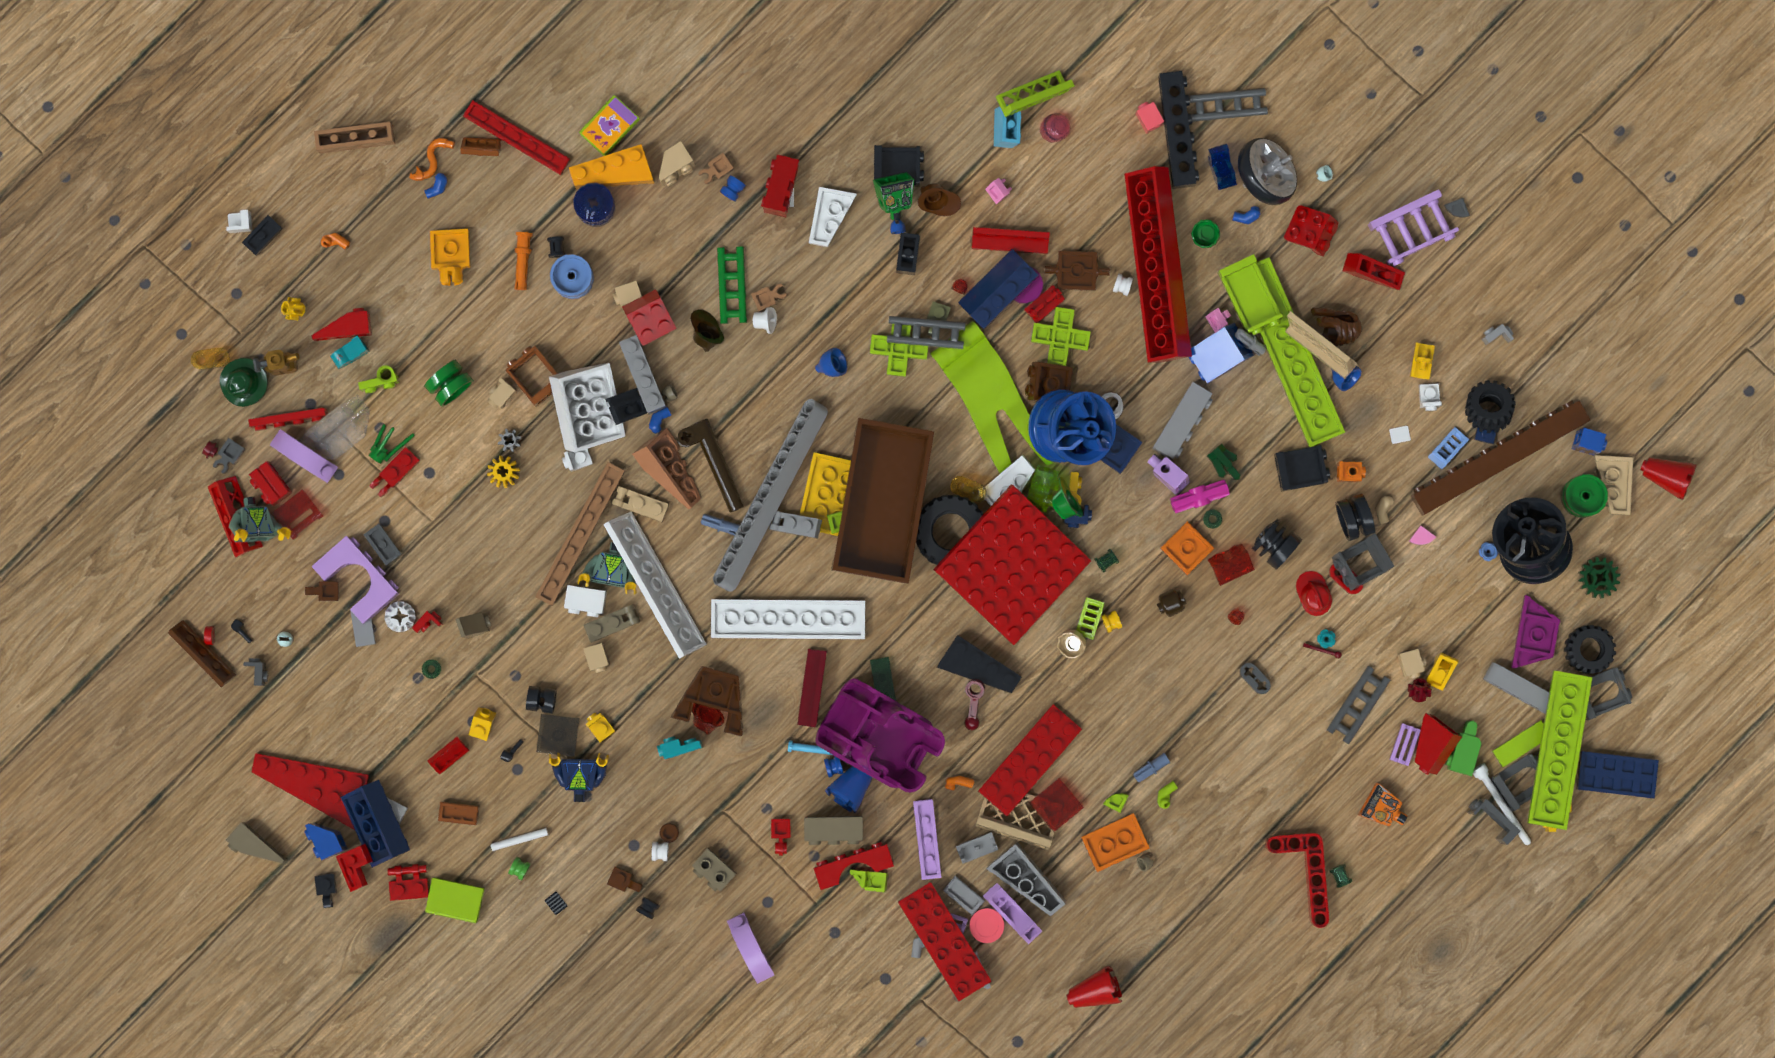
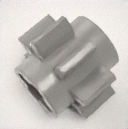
(510, 445)

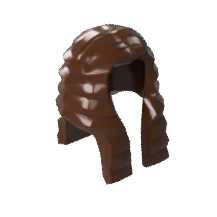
(1340, 326)

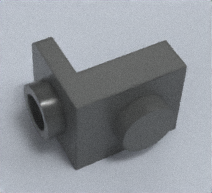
(260, 673)

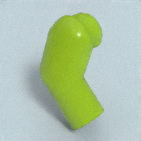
(1164, 795)

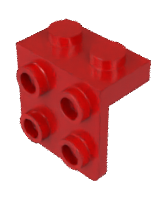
(1311, 229)

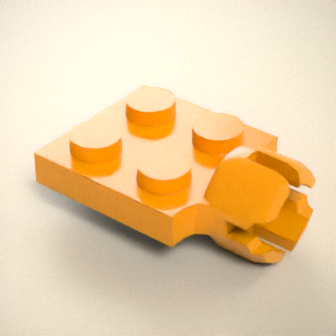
(450, 254)

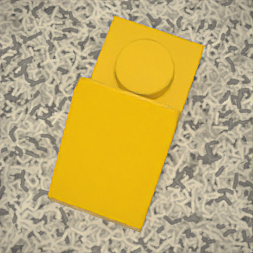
(1441, 670)

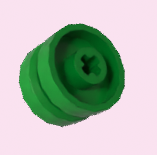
(448, 383)
(1595, 493)

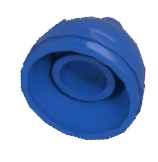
(832, 363)
(1349, 382)

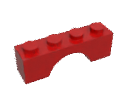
(829, 873)

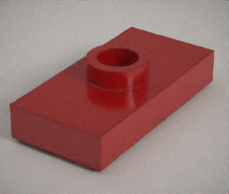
(448, 755)

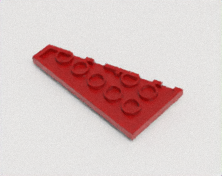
(311, 783)

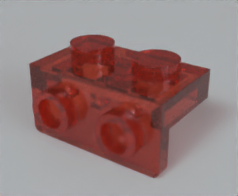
(1231, 564)

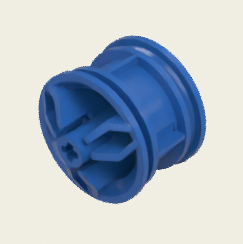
(1072, 427)

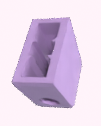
(1175, 479)

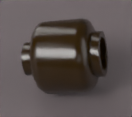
(1171, 602)

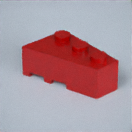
(780, 185)

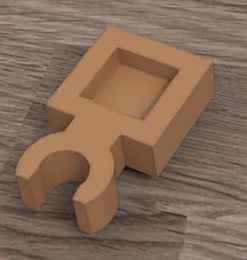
(718, 167)
(765, 298)

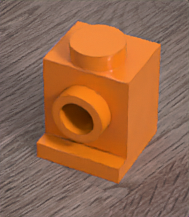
(1343, 471)

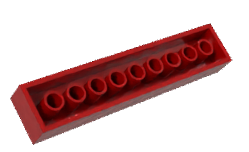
(1158, 264)

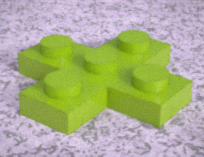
(1060, 336)
(897, 353)

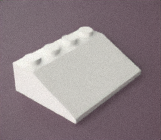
(583, 408)

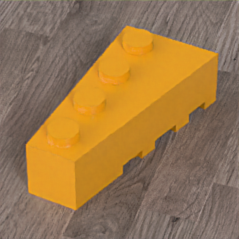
(615, 169)

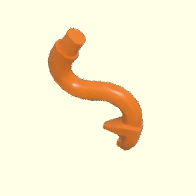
(439, 142)

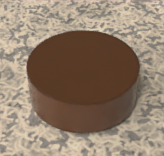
(669, 832)

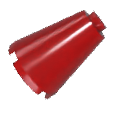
(1669, 475)
(1096, 990)

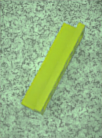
(1034, 97)

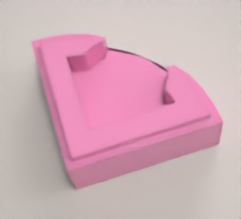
(1422, 536)

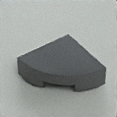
(1457, 208)

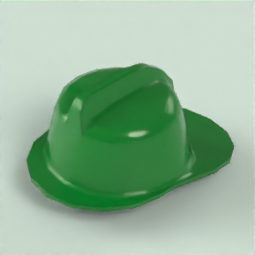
(1065, 503)

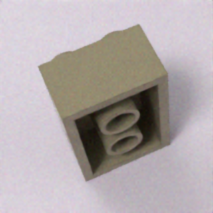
(833, 829)

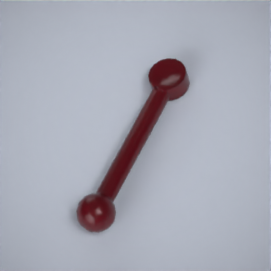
(1337, 654)

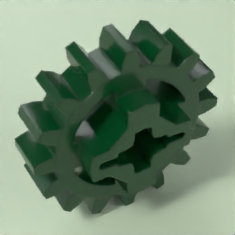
(1592, 572)

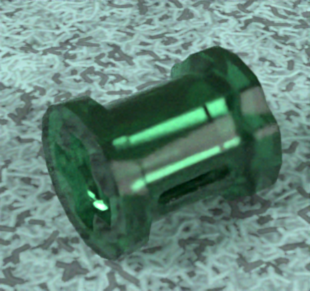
(1106, 560)
(1340, 875)

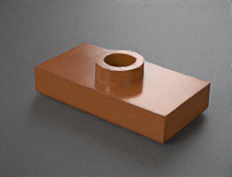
(480, 146)
(458, 813)

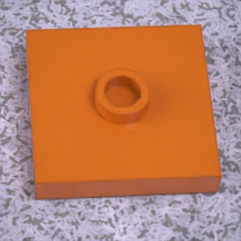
(1187, 548)

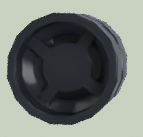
(534, 703)

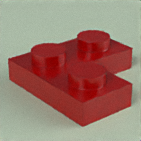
(351, 863)

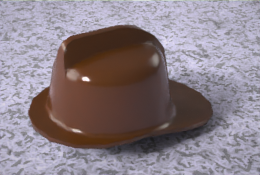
(938, 200)

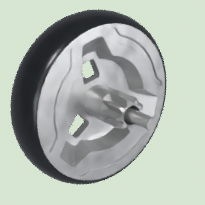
(1277, 163)

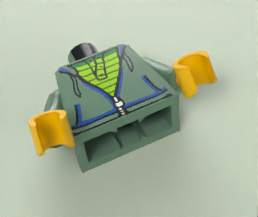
(256, 524)
(608, 570)

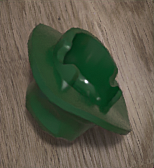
(242, 384)

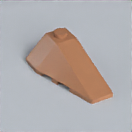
(663, 463)

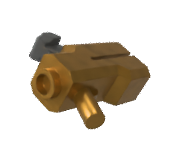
(277, 362)

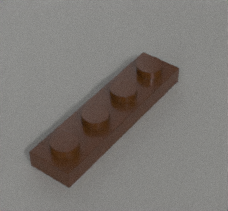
(202, 653)

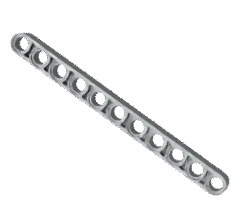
(770, 495)

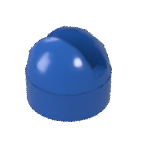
(897, 228)

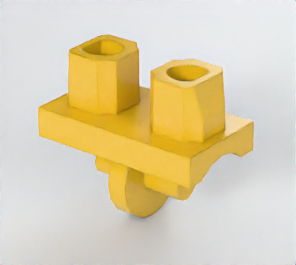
(1422, 361)

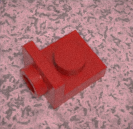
(423, 623)

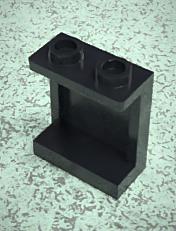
(898, 160)
(1301, 468)

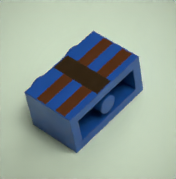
(1589, 441)

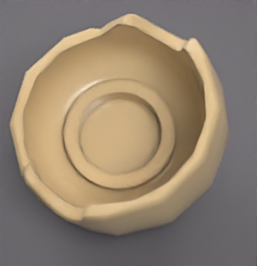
(1071, 643)

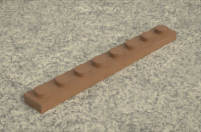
(580, 534)

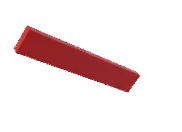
(516, 137)

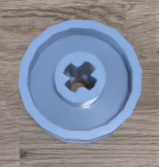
(575, 287)

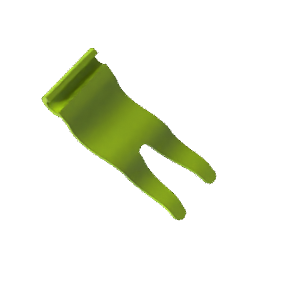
(985, 389)

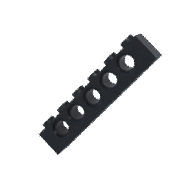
(1166, 82)

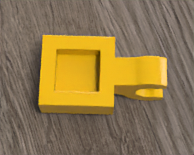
(1075, 484)

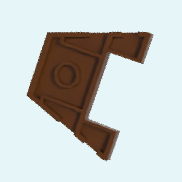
(716, 691)

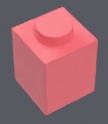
(1149, 116)

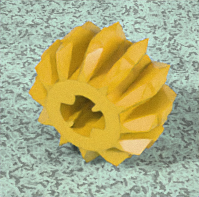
(499, 477)

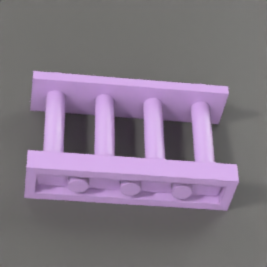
(1397, 217)
(927, 839)

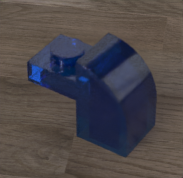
(1221, 167)

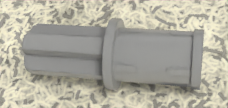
(1250, 342)

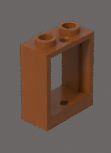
(515, 364)

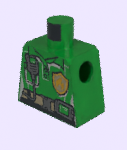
(894, 194)

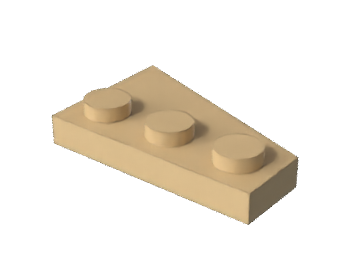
(1617, 477)

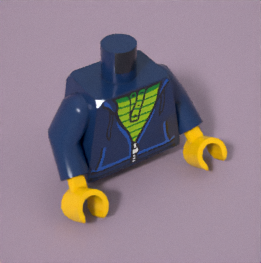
(579, 774)

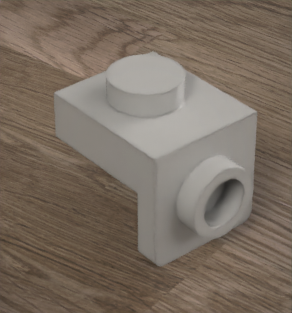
(1493, 333)

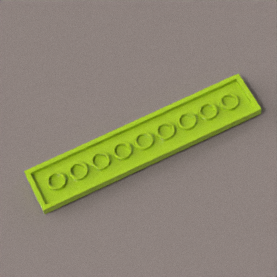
(1298, 370)

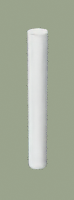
(519, 839)

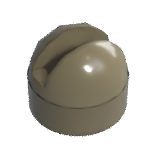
(670, 392)
(1144, 862)

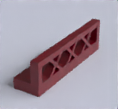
(812, 688)

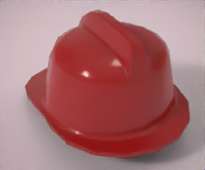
(1313, 593)

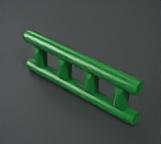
(723, 293)

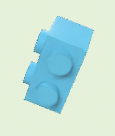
(1006, 129)

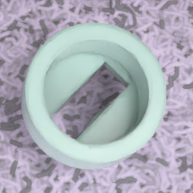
(1324, 173)
(285, 643)

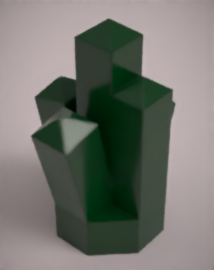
(1221, 459)

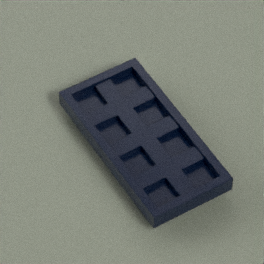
(1617, 774)

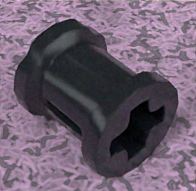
(556, 247)

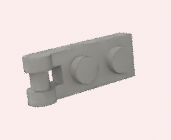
(796, 525)

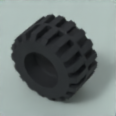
(1490, 420)
(1606, 649)

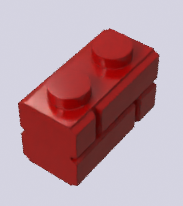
(270, 484)

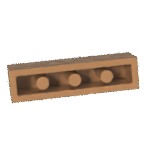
(354, 137)

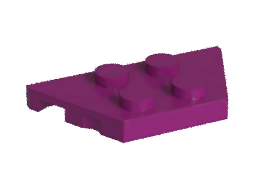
(1535, 634)

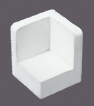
(240, 222)

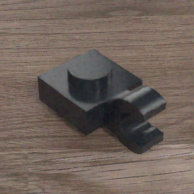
(326, 886)

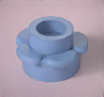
(1483, 551)

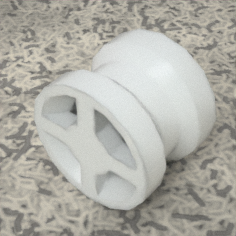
(1122, 284)
(660, 851)

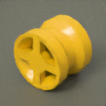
(1111, 621)

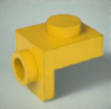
(482, 723)

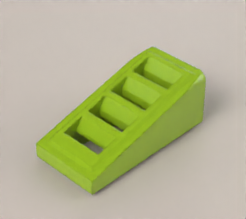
(1096, 620)

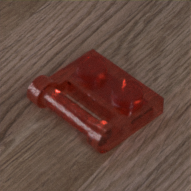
(294, 509)

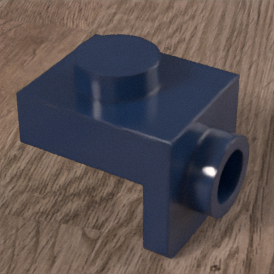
(1075, 521)

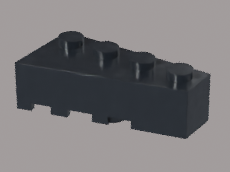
(972, 663)

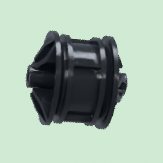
(1539, 526)

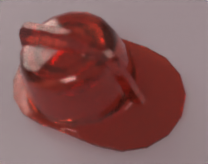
(706, 718)

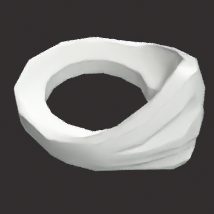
(1119, 409)

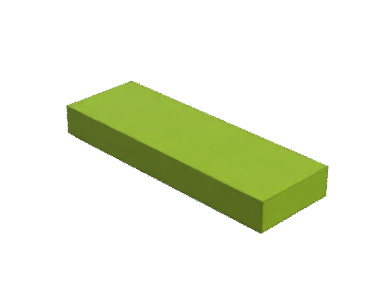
(1519, 744)

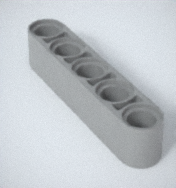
(1517, 687)

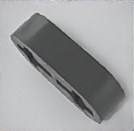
(1251, 681)

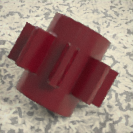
(1419, 690)

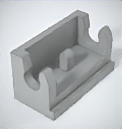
(976, 847)

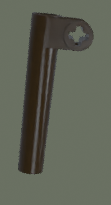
(702, 433)

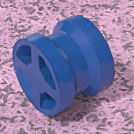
(833, 766)

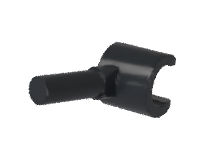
(236, 626)
(507, 756)

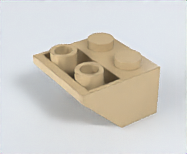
(674, 164)

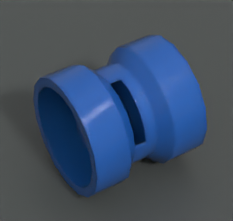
(733, 186)

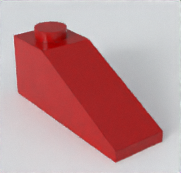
(1373, 270)
(346, 326)

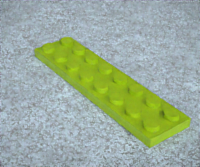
(1559, 750)

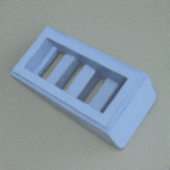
(1439, 456)

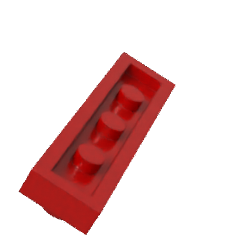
(280, 420)

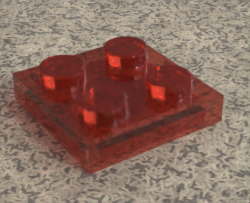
(1056, 805)

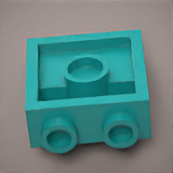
(673, 747)

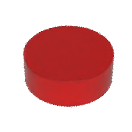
(209, 635)

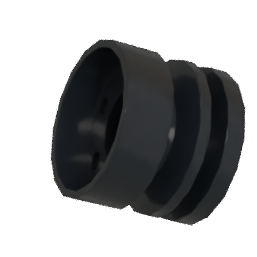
(1276, 544)

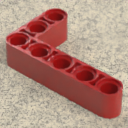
(1310, 870)

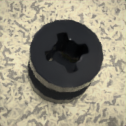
(647, 908)

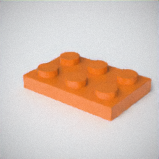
(1115, 842)

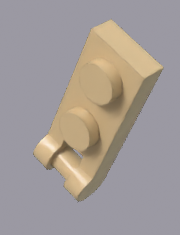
(641, 504)

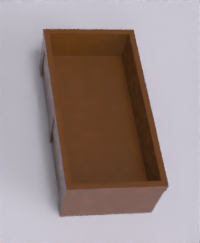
(883, 501)

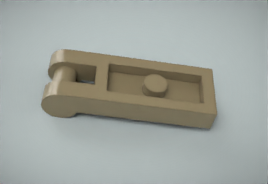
(611, 623)

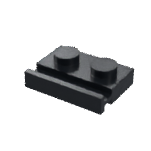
(626, 406)

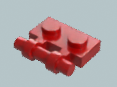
(411, 888)

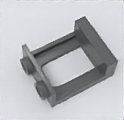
(1376, 551)
(1624, 695)
(1498, 780)
(1510, 830)

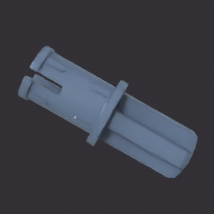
(719, 524)
(1151, 767)

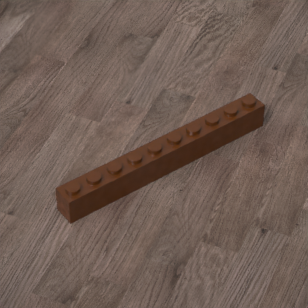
(1500, 458)

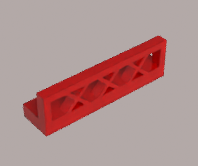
(1006, 239)
(223, 502)

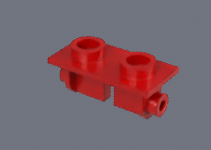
(1044, 304)

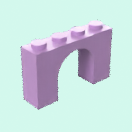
(348, 553)

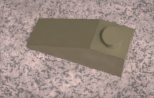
(473, 625)
(251, 843)

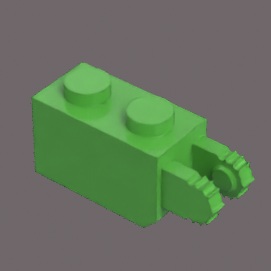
(1466, 752)

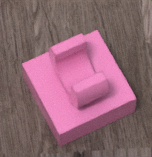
(997, 190)
(1217, 319)

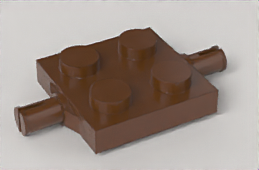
(1076, 270)

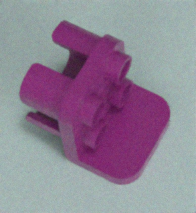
(879, 736)

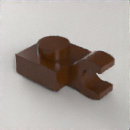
(327, 591)
(621, 880)

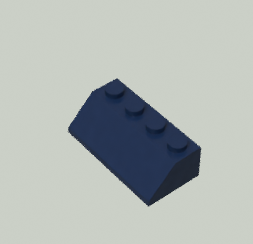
(998, 289)
(375, 822)

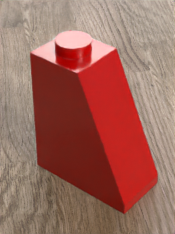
(1435, 744)

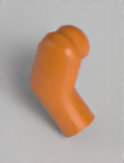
(334, 239)
(959, 780)

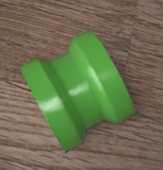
(519, 868)

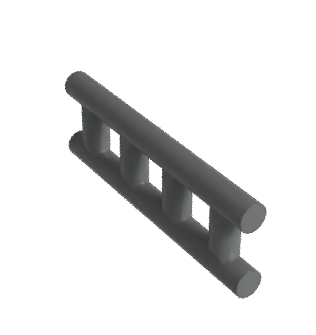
(1236, 95)
(934, 341)
(1357, 693)

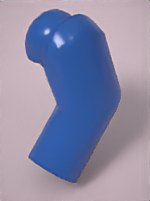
(439, 186)
(1247, 218)
(657, 418)

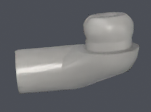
(917, 947)

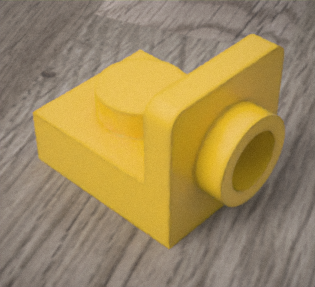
(599, 726)

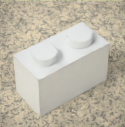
(585, 600)

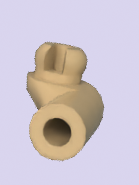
(1382, 507)

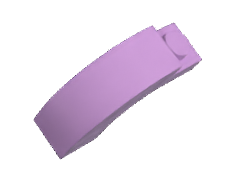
(303, 456)
(1012, 913)
(750, 948)

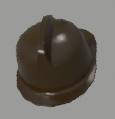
(706, 330)

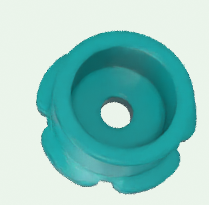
(1331, 638)

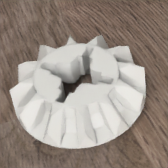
(393, 623)

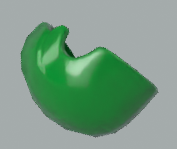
(1205, 233)

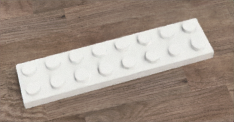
(655, 584)
(788, 619)

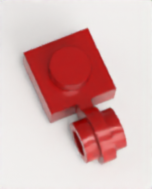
(780, 830)

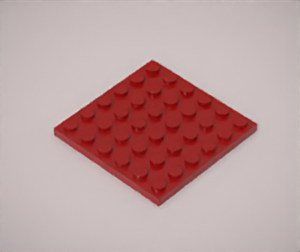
(1012, 564)

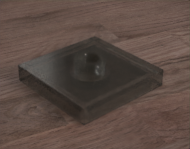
(558, 735)

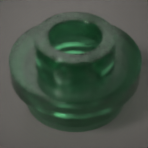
(1217, 523)
(427, 664)

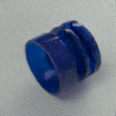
(597, 215)

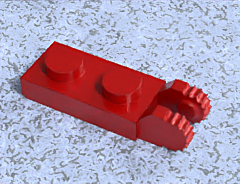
(395, 470)

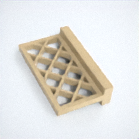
(1319, 346)
(1012, 831)

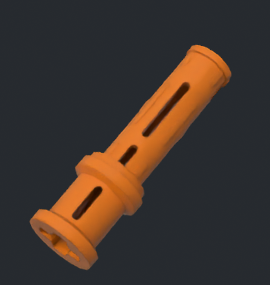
(523, 251)

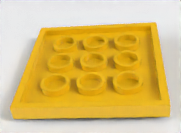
(825, 489)

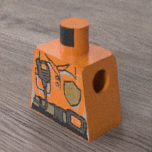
(1382, 807)

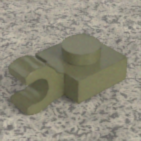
(938, 312)

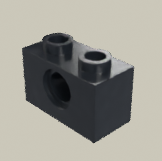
(907, 253)

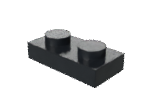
(262, 235)

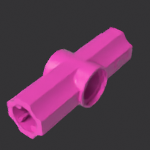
(1199, 496)

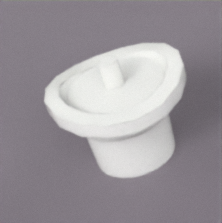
(765, 320)

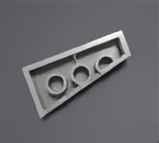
(1026, 878)

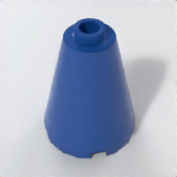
(850, 789)

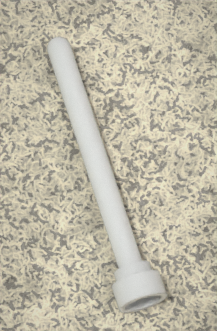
(1481, 773)

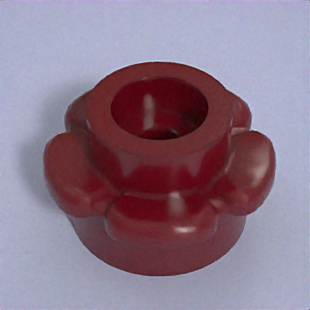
(210, 449)

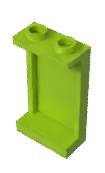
(1250, 295)

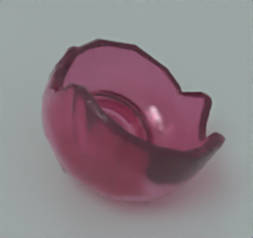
(1055, 127)

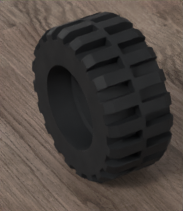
(931, 512)

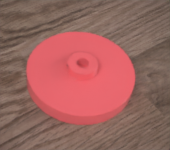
(986, 925)

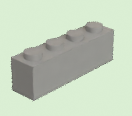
(642, 374)
(1182, 421)

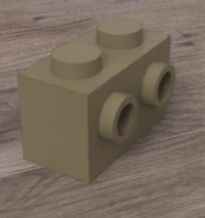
(714, 870)

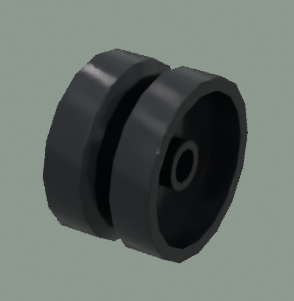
(1355, 517)

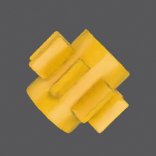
(293, 308)

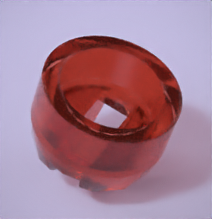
(960, 286)
(1236, 617)

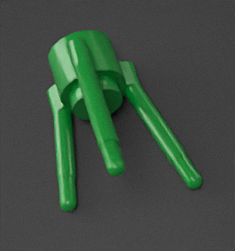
(379, 452)

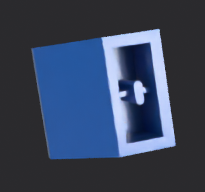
(326, 840)

